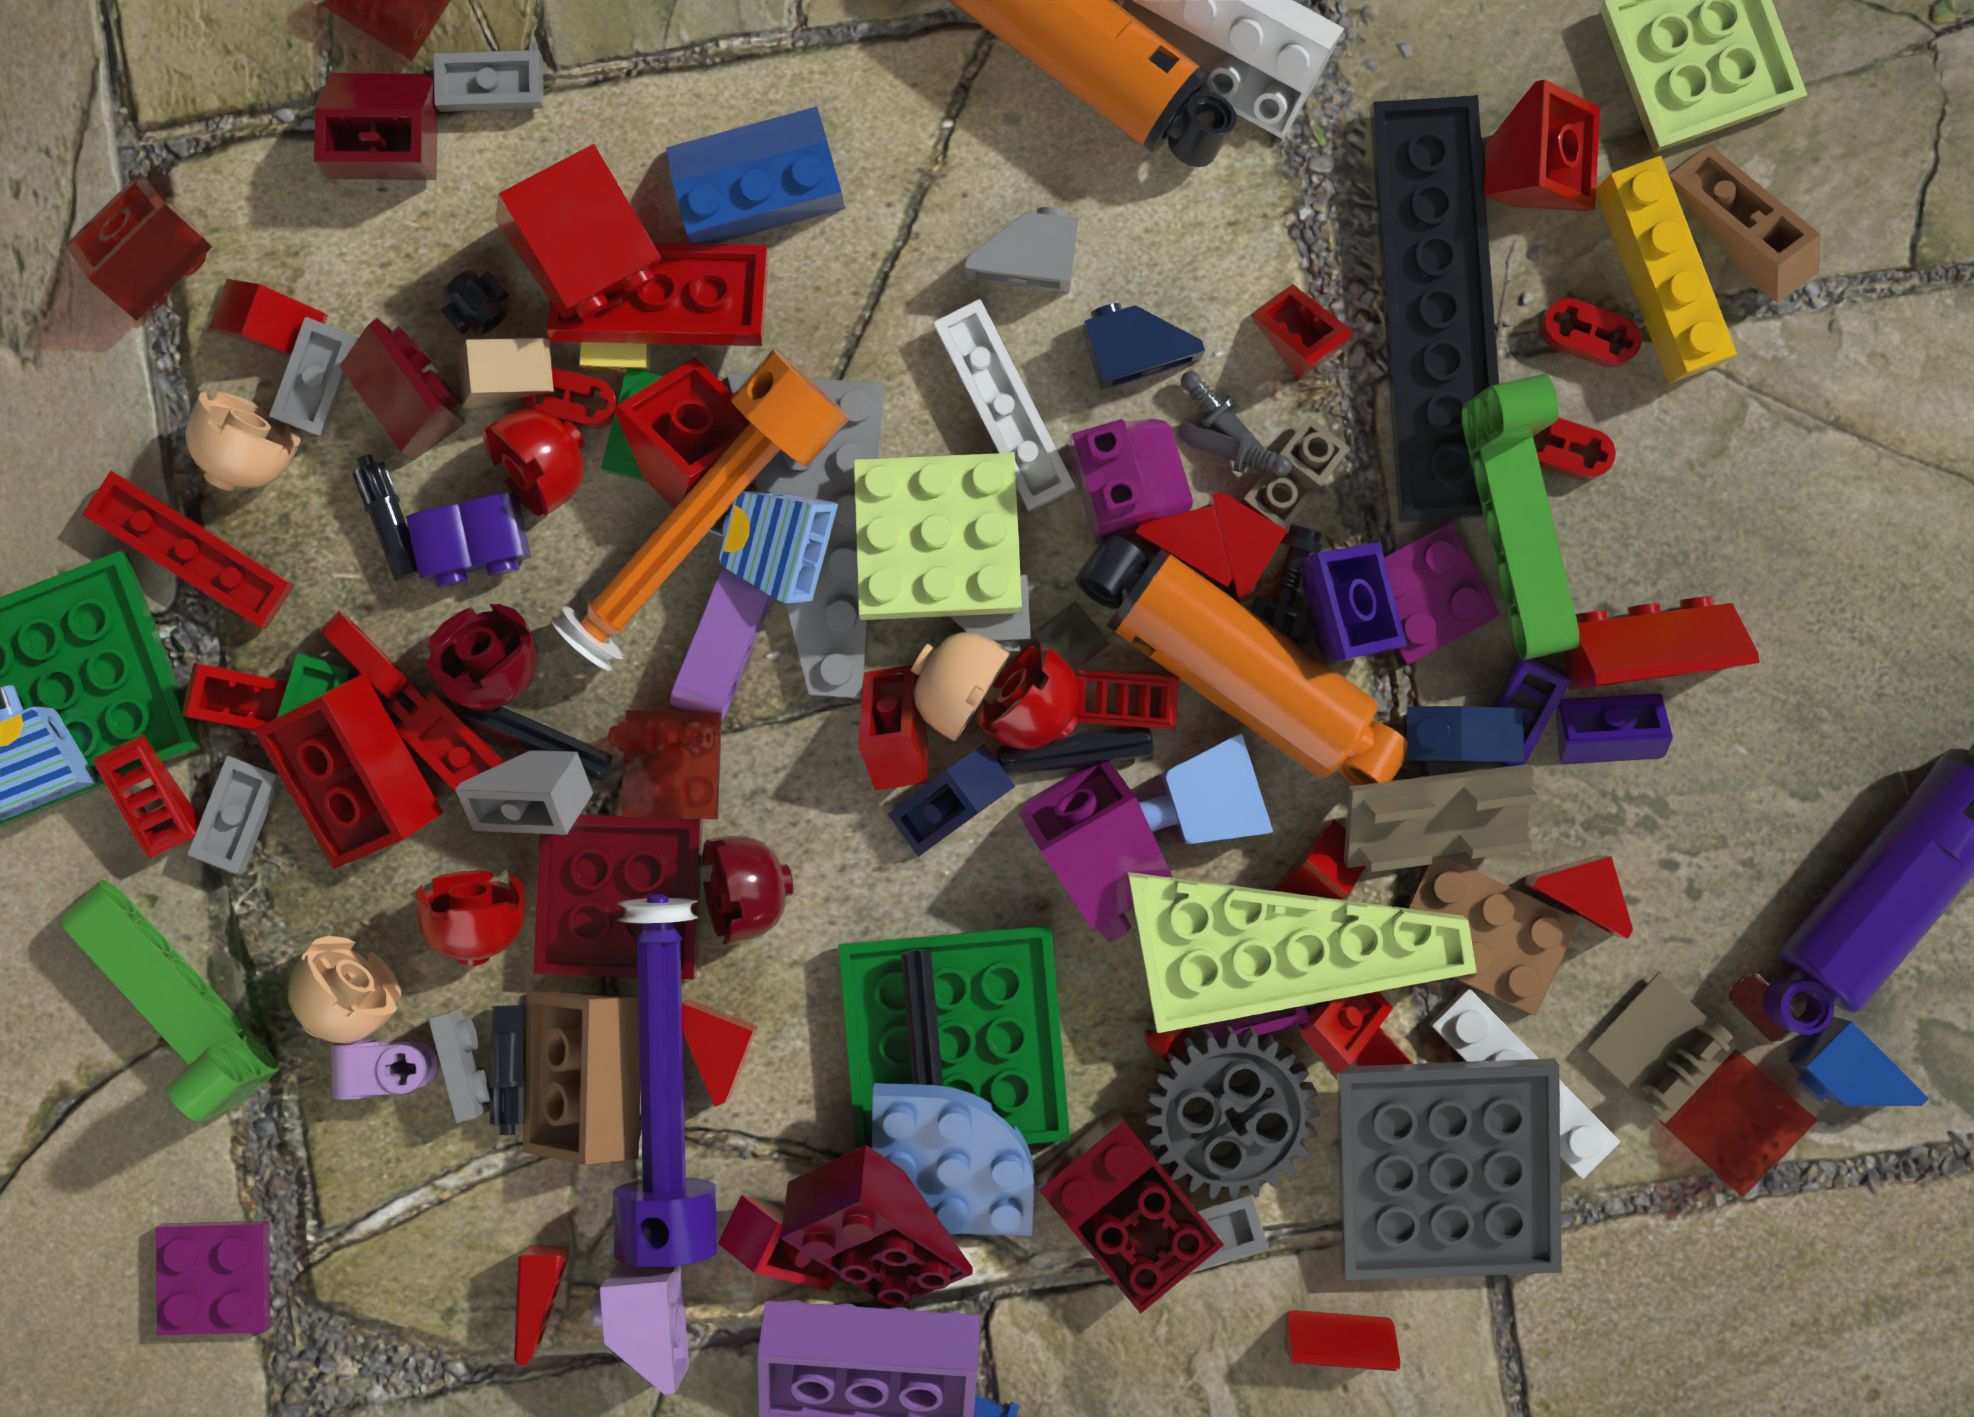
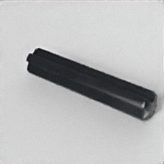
(538, 737)
(1078, 751)
(921, 1017)

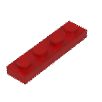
(188, 550)

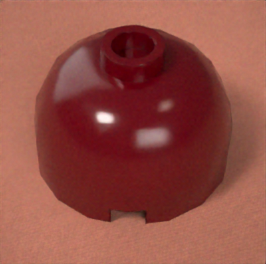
(483, 657)
(744, 887)

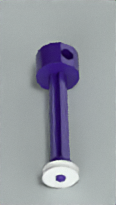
(665, 1215)

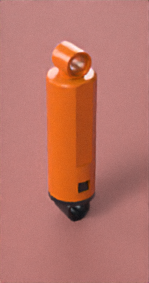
(1116, 70)
(1242, 663)

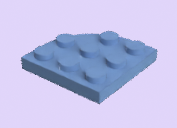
(958, 1156)

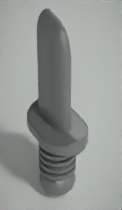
(1217, 411)
(1238, 450)

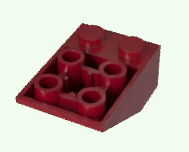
(1127, 1210)
(871, 1228)

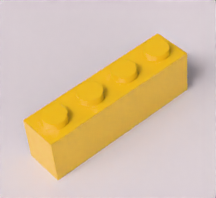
(1665, 270)

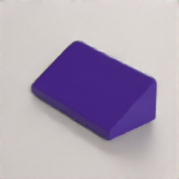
(1612, 728)

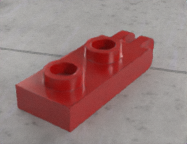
(442, 737)

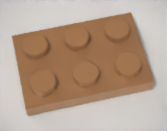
(1512, 934)

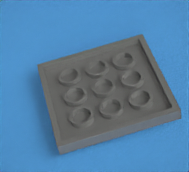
(1450, 1169)

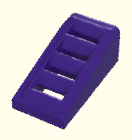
(1559, 682)

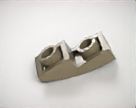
(1313, 458)

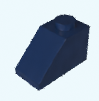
(1135, 345)
(1465, 734)
(951, 799)

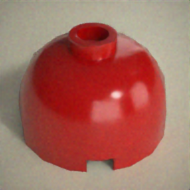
(539, 457)
(1034, 701)
(470, 916)

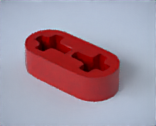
(1593, 321)
(577, 385)
(1576, 436)
(365, 655)

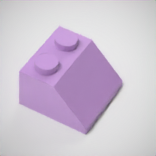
(646, 1322)

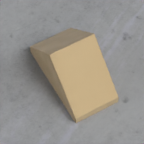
(503, 370)

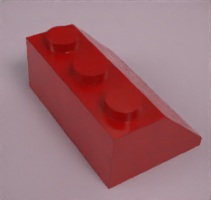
(1658, 643)
(349, 772)

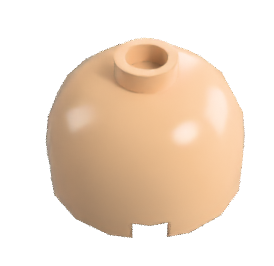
(236, 443)
(956, 680)
(340, 992)

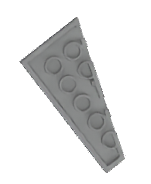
(829, 627)

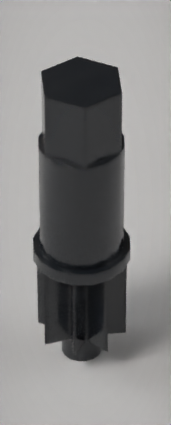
(386, 515)
(507, 1068)

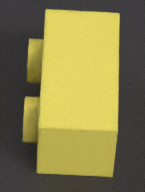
(615, 357)

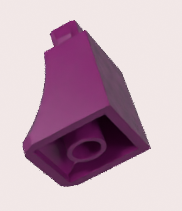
(1128, 475)
(1091, 839)

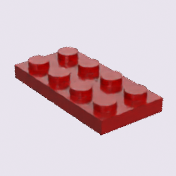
(696, 299)

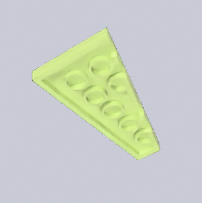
(1256, 951)

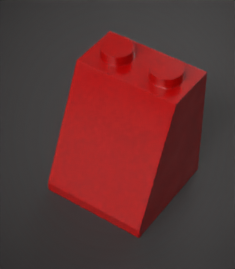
(577, 234)

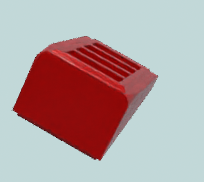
(1168, 702)
(143, 823)
(537, 1286)

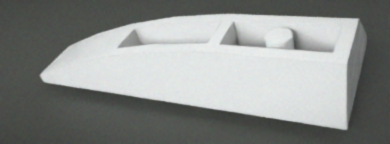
(1256, 51)

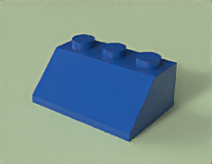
(755, 178)

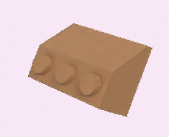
(582, 1077)

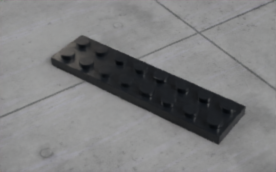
(1433, 295)

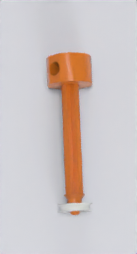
(784, 415)

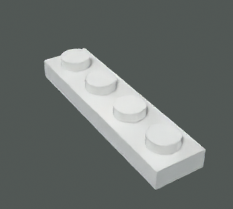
(1003, 403)
(1481, 1036)

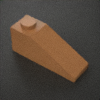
(1749, 223)

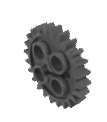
(1256, 1151)

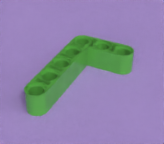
(1517, 511)
(221, 1051)

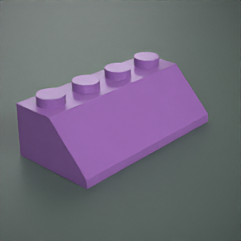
(866, 1361)

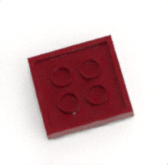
(596, 868)

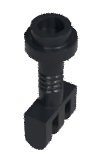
(1301, 543)

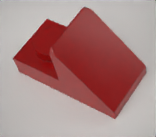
(1344, 1027)

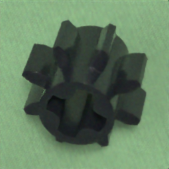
(474, 302)

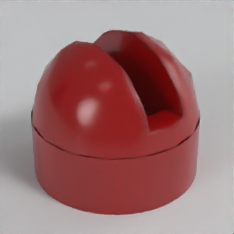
(1167, 1041)

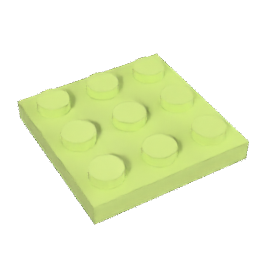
(1701, 64)
(937, 536)

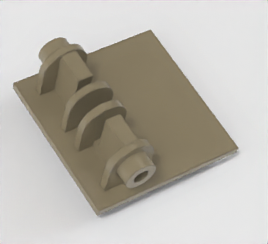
(1662, 1047)

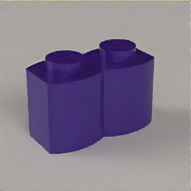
(469, 538)

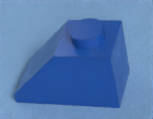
(1852, 1070)

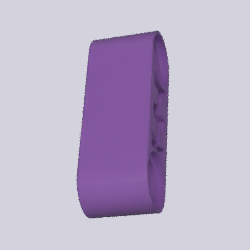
(721, 645)

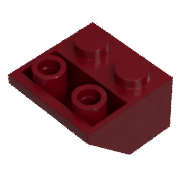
(377, 127)
(398, 389)

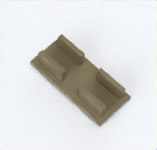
(1437, 816)

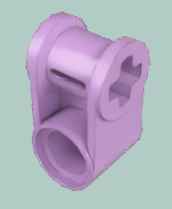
(375, 1068)

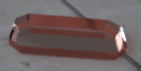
(1747, 998)

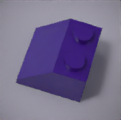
(1351, 603)

